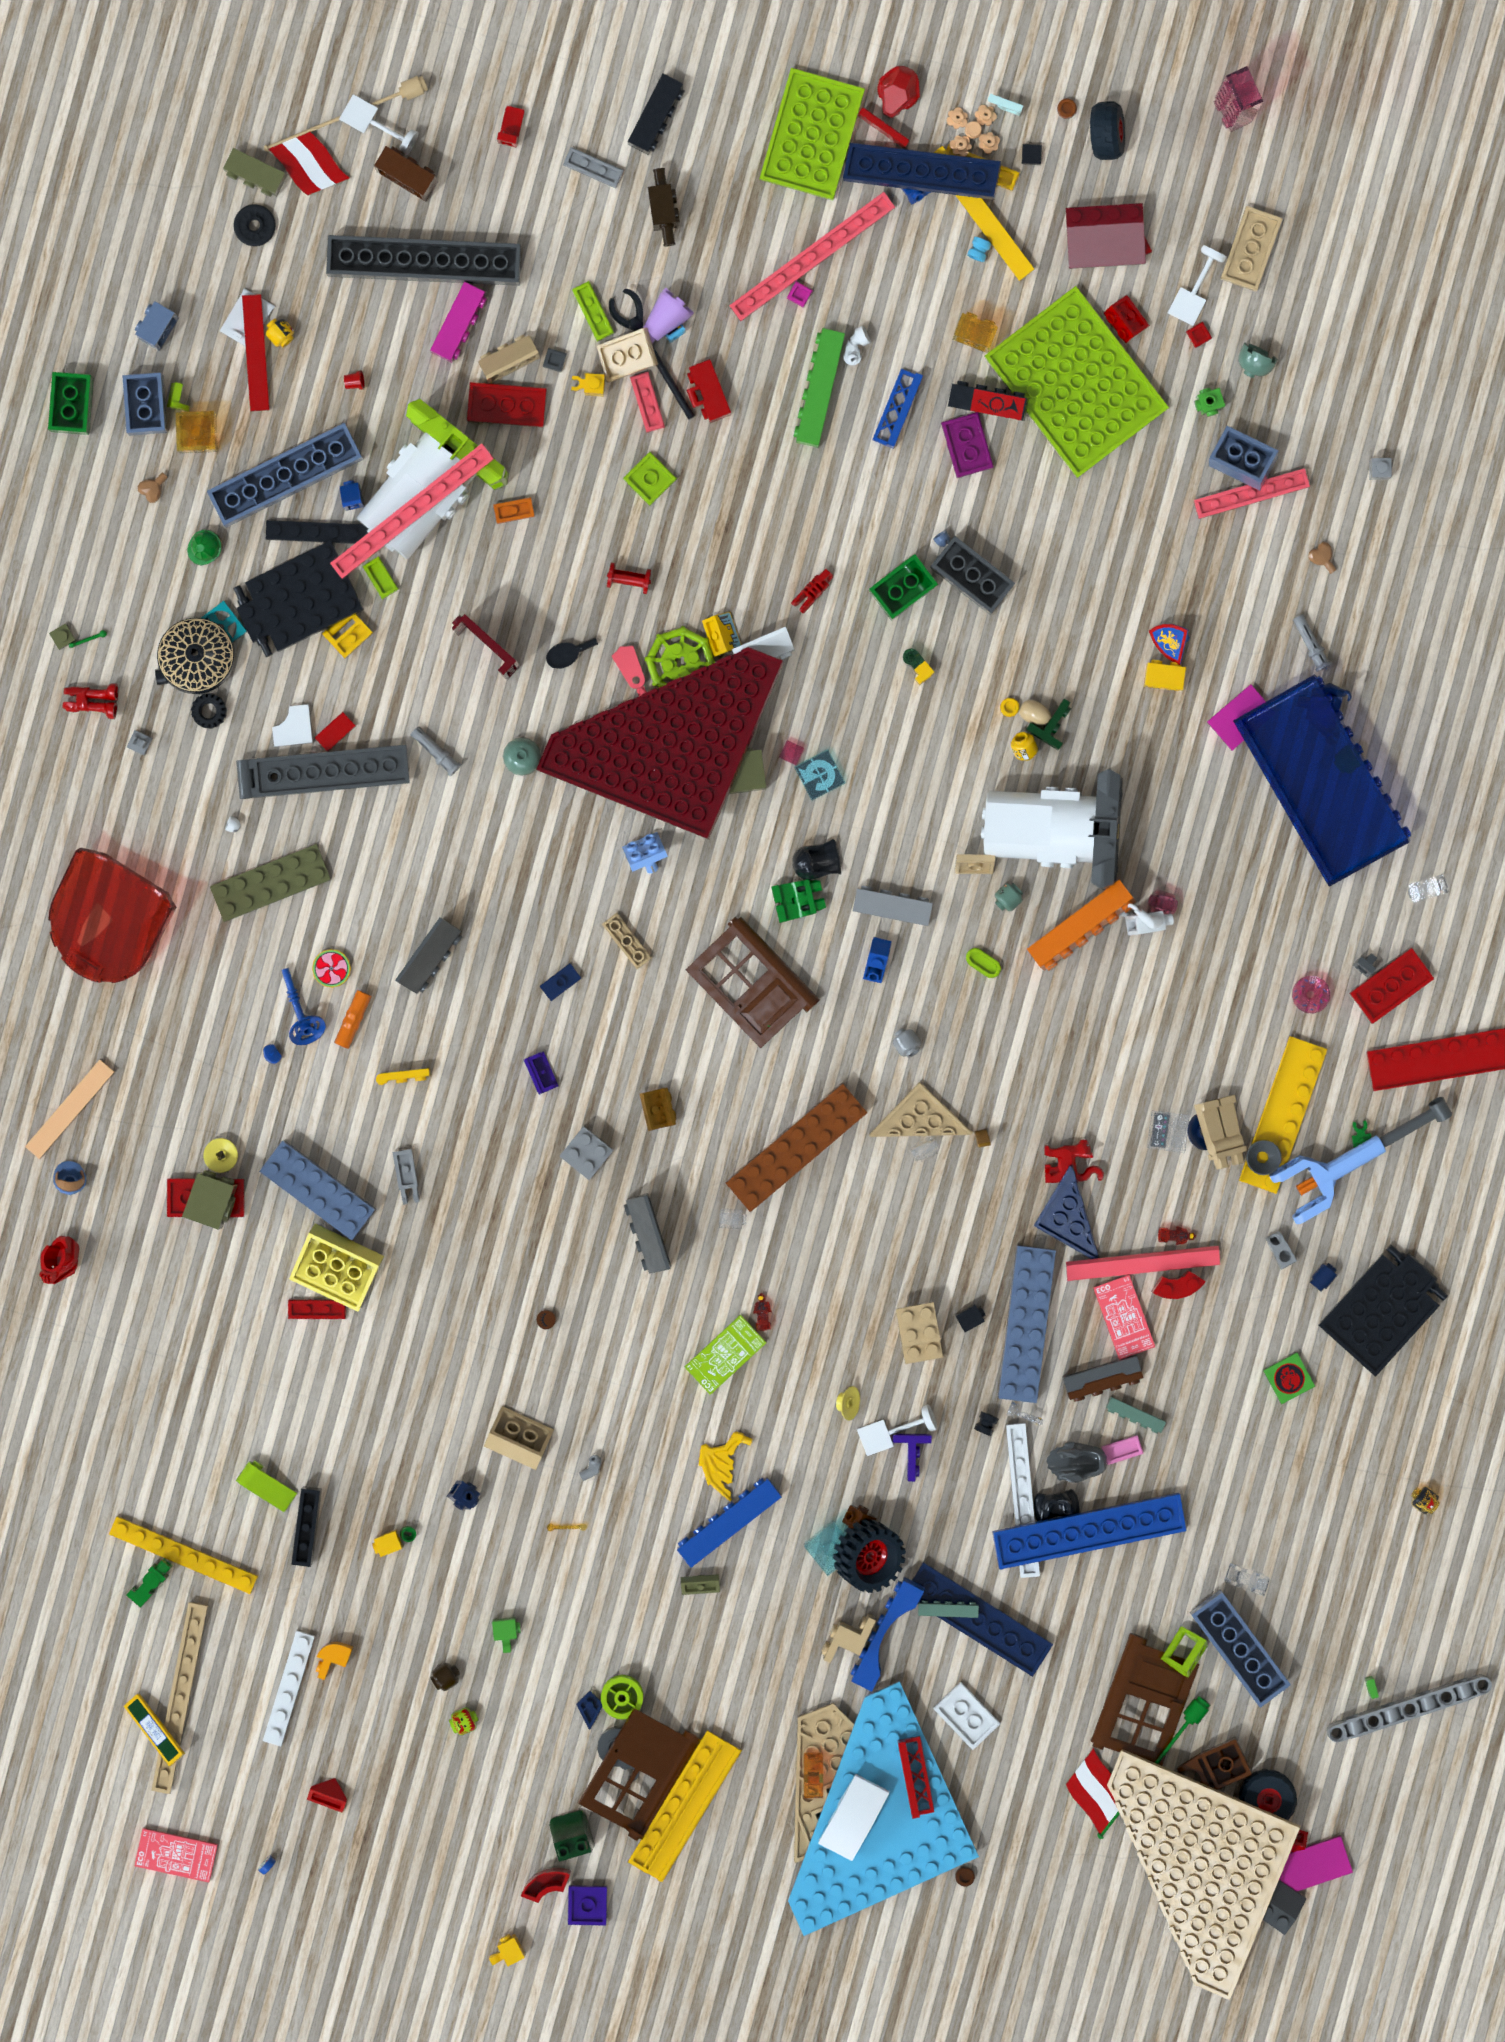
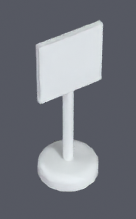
(361, 113)
(1187, 304)
(877, 1436)

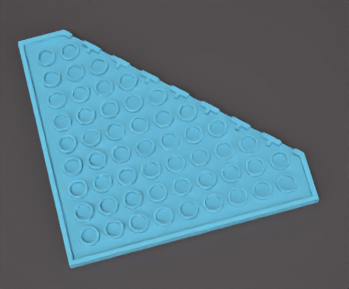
(897, 1849)

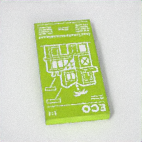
(725, 1354)

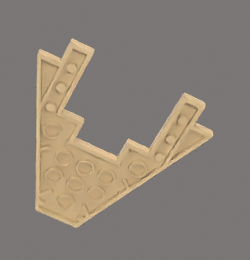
(823, 1732)

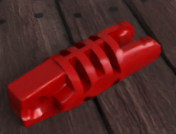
(813, 590)

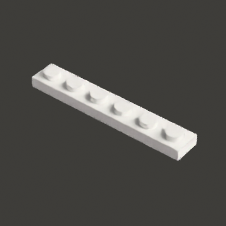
(288, 1688)

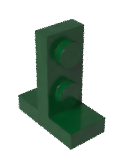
(1052, 726)

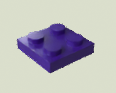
(587, 1905)

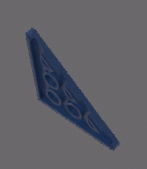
(1066, 1217)

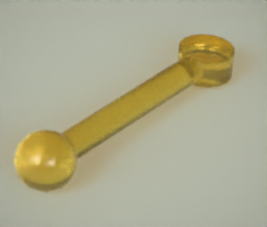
(550, 1527)

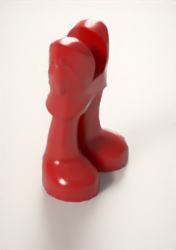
(82, 702)

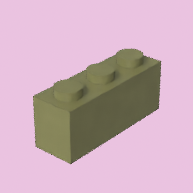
(254, 173)

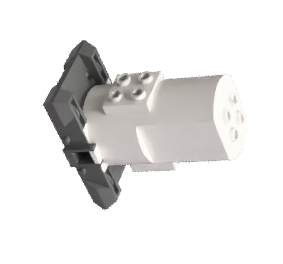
(1058, 827)

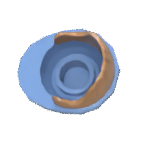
(69, 1178)

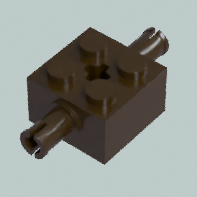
(662, 207)

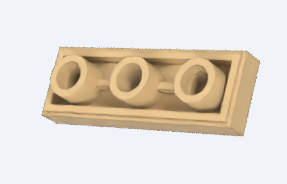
(618, 931)

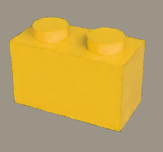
(1164, 676)

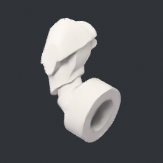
(852, 352)

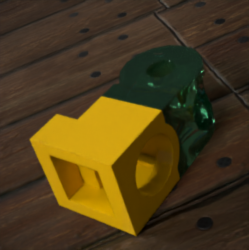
(918, 664)

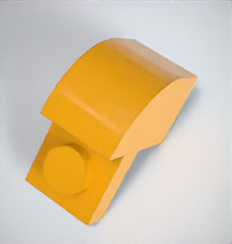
(332, 1652)

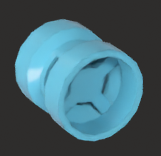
(979, 249)

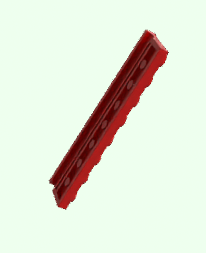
(1437, 1059)

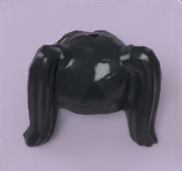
(1056, 1505)

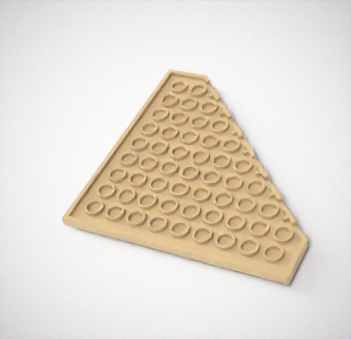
(1206, 1862)

